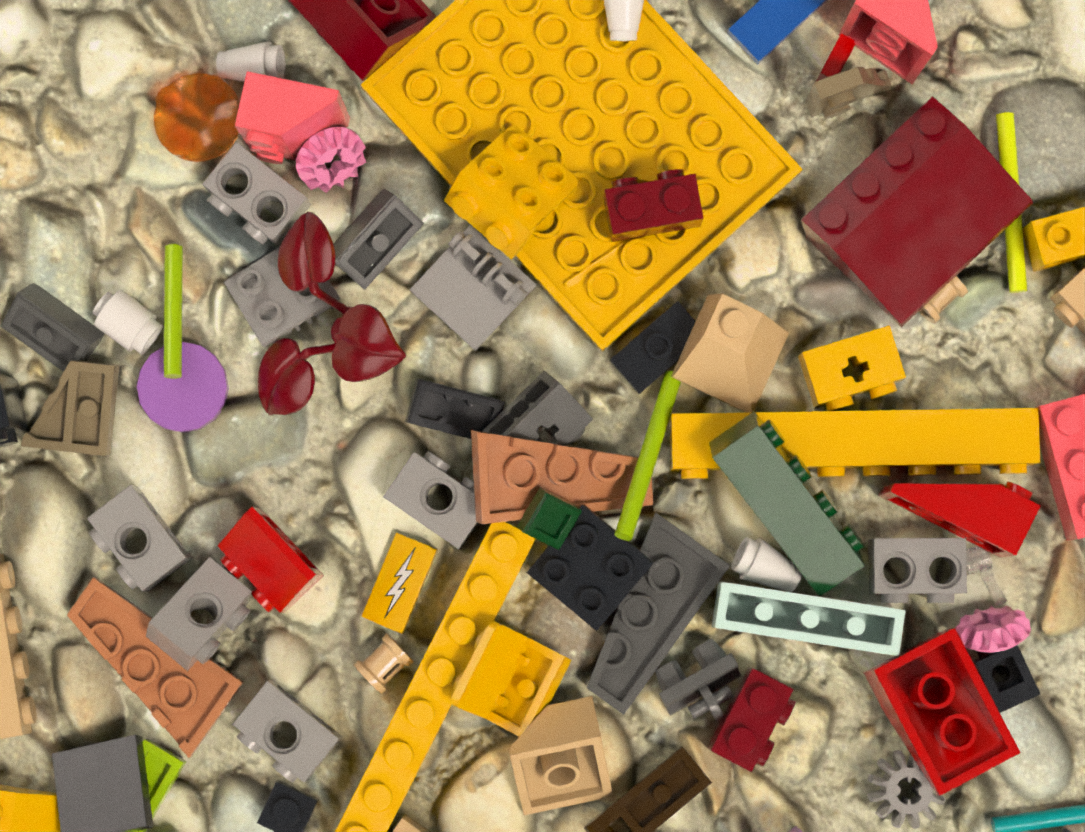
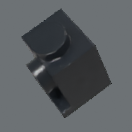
(1017, 685)

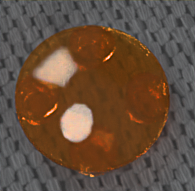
(196, 117)

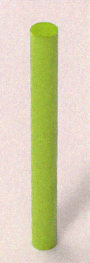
(647, 457)

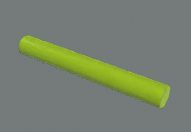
(173, 311)

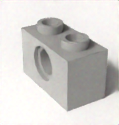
(410, 495)
(163, 550)
(207, 589)
(313, 740)

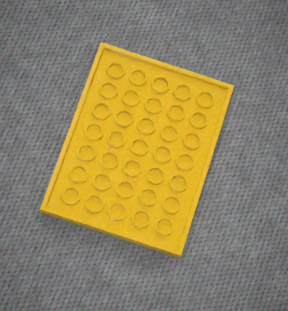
(602, 115)

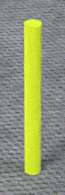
(1014, 232)

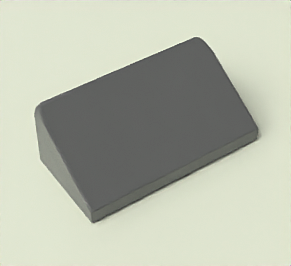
(375, 238)
(50, 327)

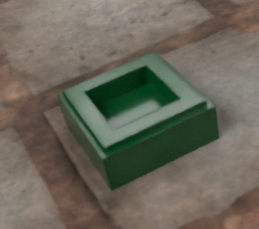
(549, 518)

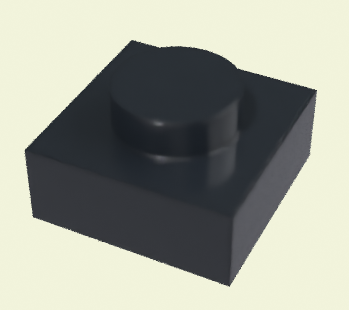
(287, 809)

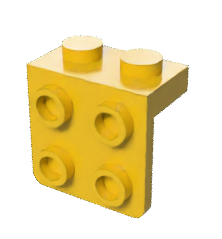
(510, 190)
(508, 678)

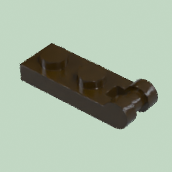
(655, 796)

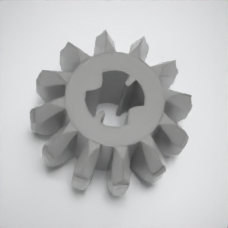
(890, 790)

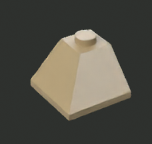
(730, 352)
(561, 758)

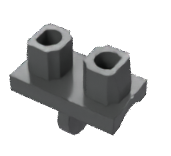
(715, 672)

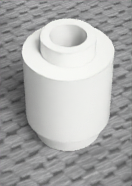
(127, 321)

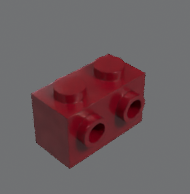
(652, 206)
(750, 720)

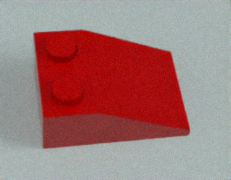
(984, 514)
(942, 711)

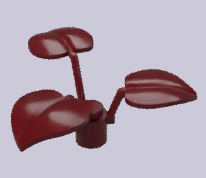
(361, 336)

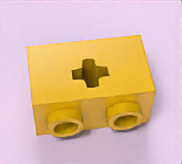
(872, 350)

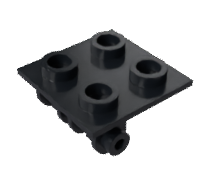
(591, 569)

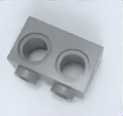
(262, 188)
(917, 556)

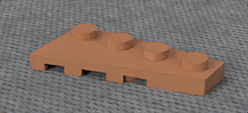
(514, 468)
(179, 699)

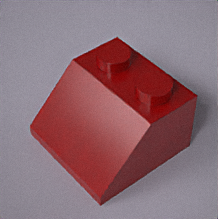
(268, 560)

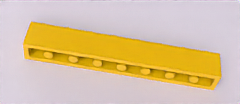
(875, 440)
(431, 689)

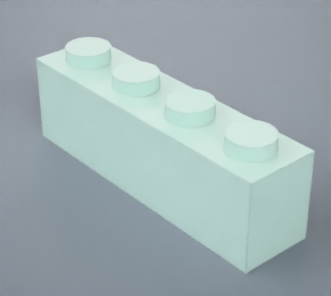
(808, 618)

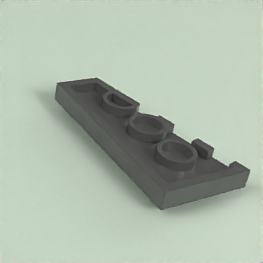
(654, 612)

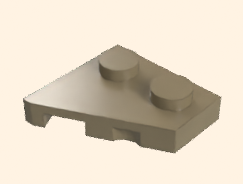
(836, 92)
(79, 411)

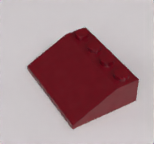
(916, 211)

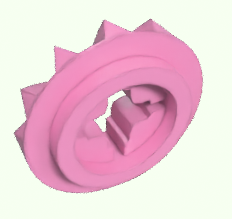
(322, 149)
(993, 629)

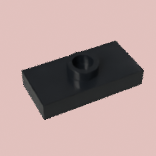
(654, 348)
(451, 409)

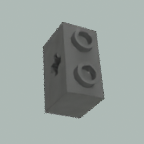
(543, 405)

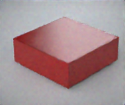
(837, 57)

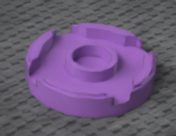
(187, 401)

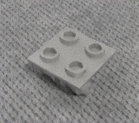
(472, 287)
(269, 304)

